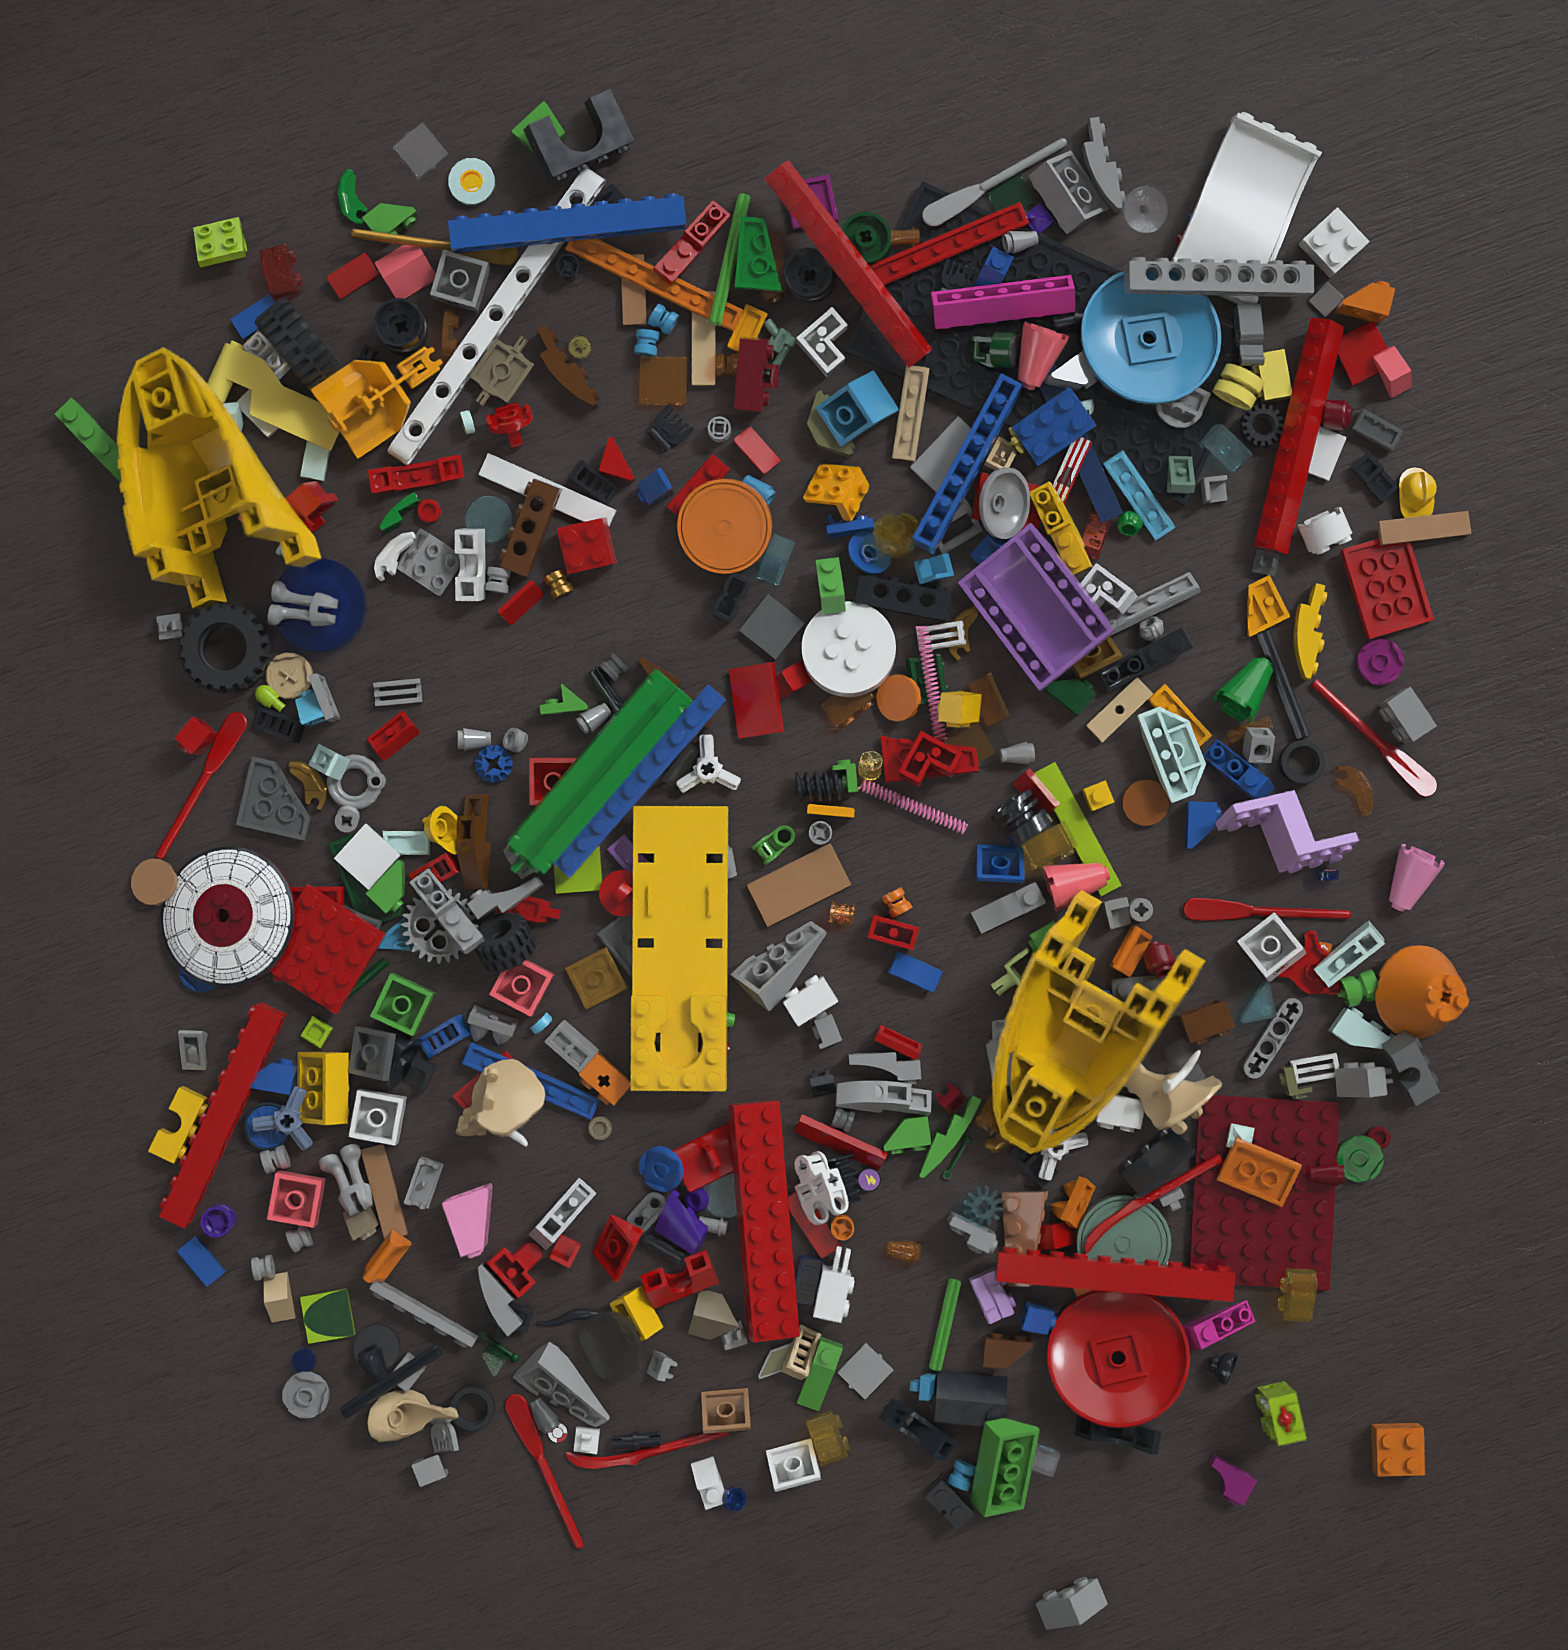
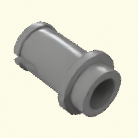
(715, 1226)

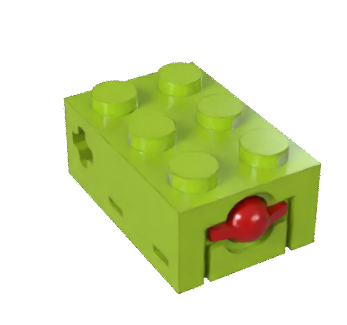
(1281, 1413)

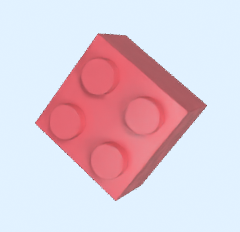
(523, 986)
(296, 1198)

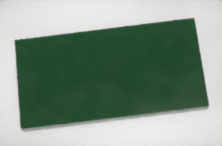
(357, 891)

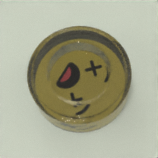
(579, 346)

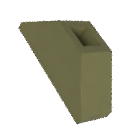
(822, 435)

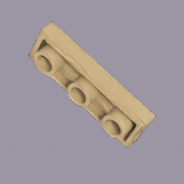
(1129, 699)

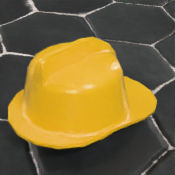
(1416, 493)
(442, 828)

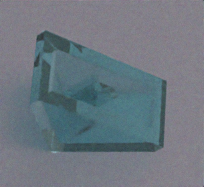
(776, 559)
(1260, 1005)

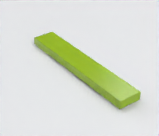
(1070, 812)

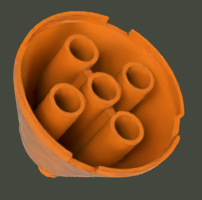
(1419, 992)

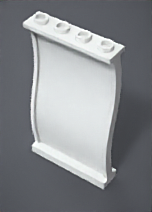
(1247, 197)

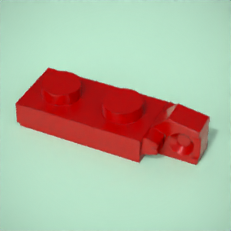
(534, 910)

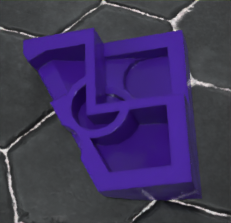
(681, 1225)

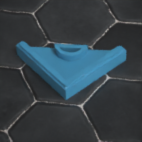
(395, 939)

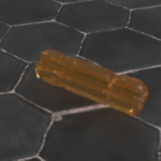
(1234, 735)

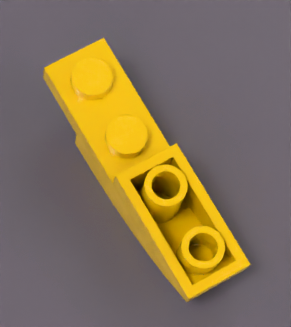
(1061, 528)
(1306, 640)

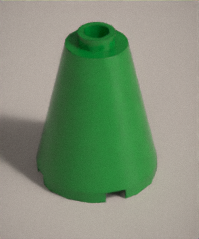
(1245, 690)

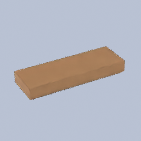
(633, 302)

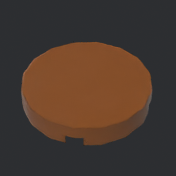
(1145, 802)

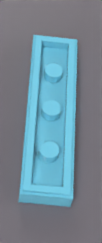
(1139, 495)

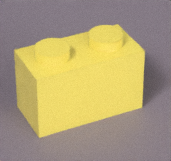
(1275, 377)

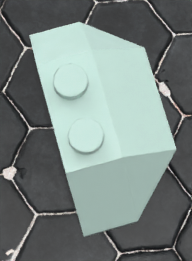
(1172, 752)

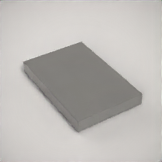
(939, 457)

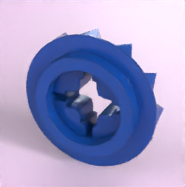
(494, 775)

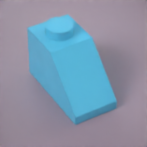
(309, 708)

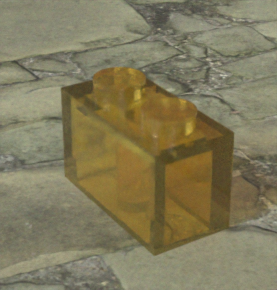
(1049, 845)
(1298, 1295)

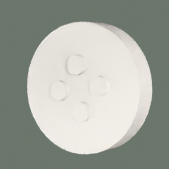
(849, 650)

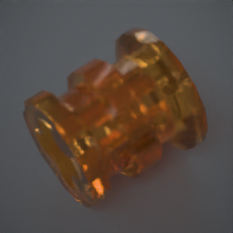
(842, 913)

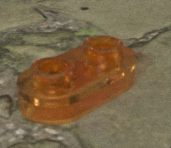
(450, 323)

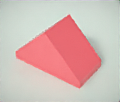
(1393, 371)

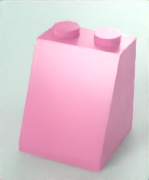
(470, 1219)

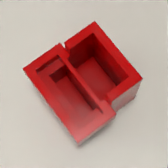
(310, 503)

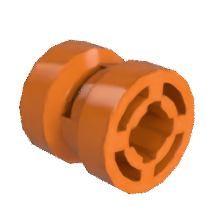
(898, 907)
(842, 1227)

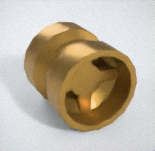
(558, 583)

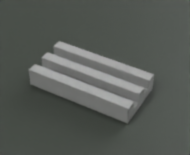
(377, 694)

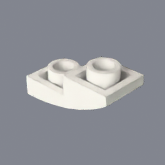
(260, 347)

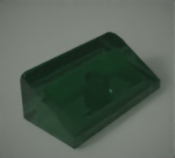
(494, 1359)

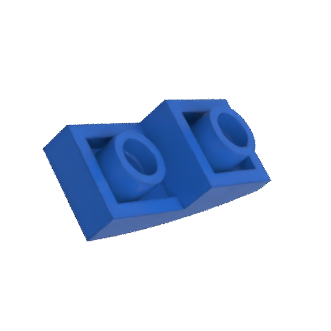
(915, 972)

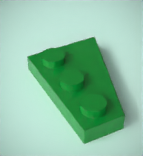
(755, 258)

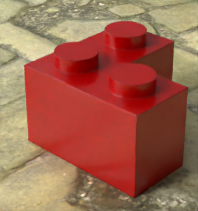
(926, 754)

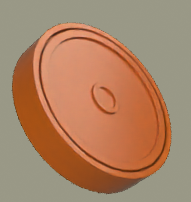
(724, 526)

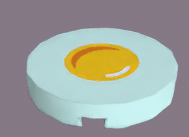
(471, 181)

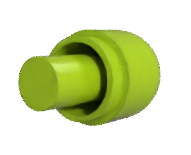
(268, 697)

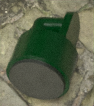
(1003, 352)

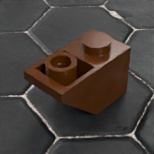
(1004, 1351)

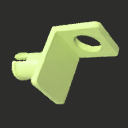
(1010, 978)

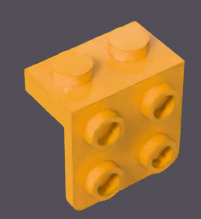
(839, 487)

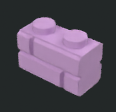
(992, 1296)

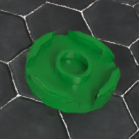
(1360, 1157)

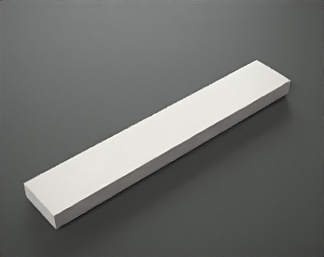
(568, 503)

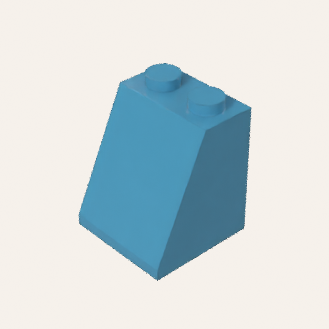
(857, 408)

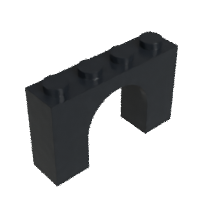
(558, 159)

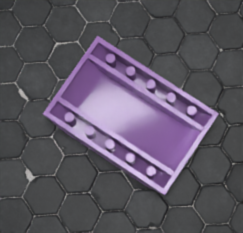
(1036, 606)

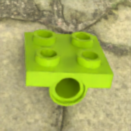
(219, 242)

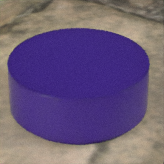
(697, 1200)

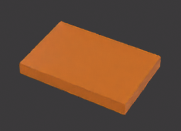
(1259, 1172)

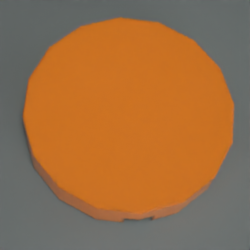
(898, 698)

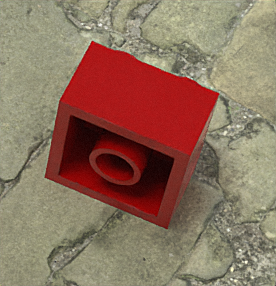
(587, 545)

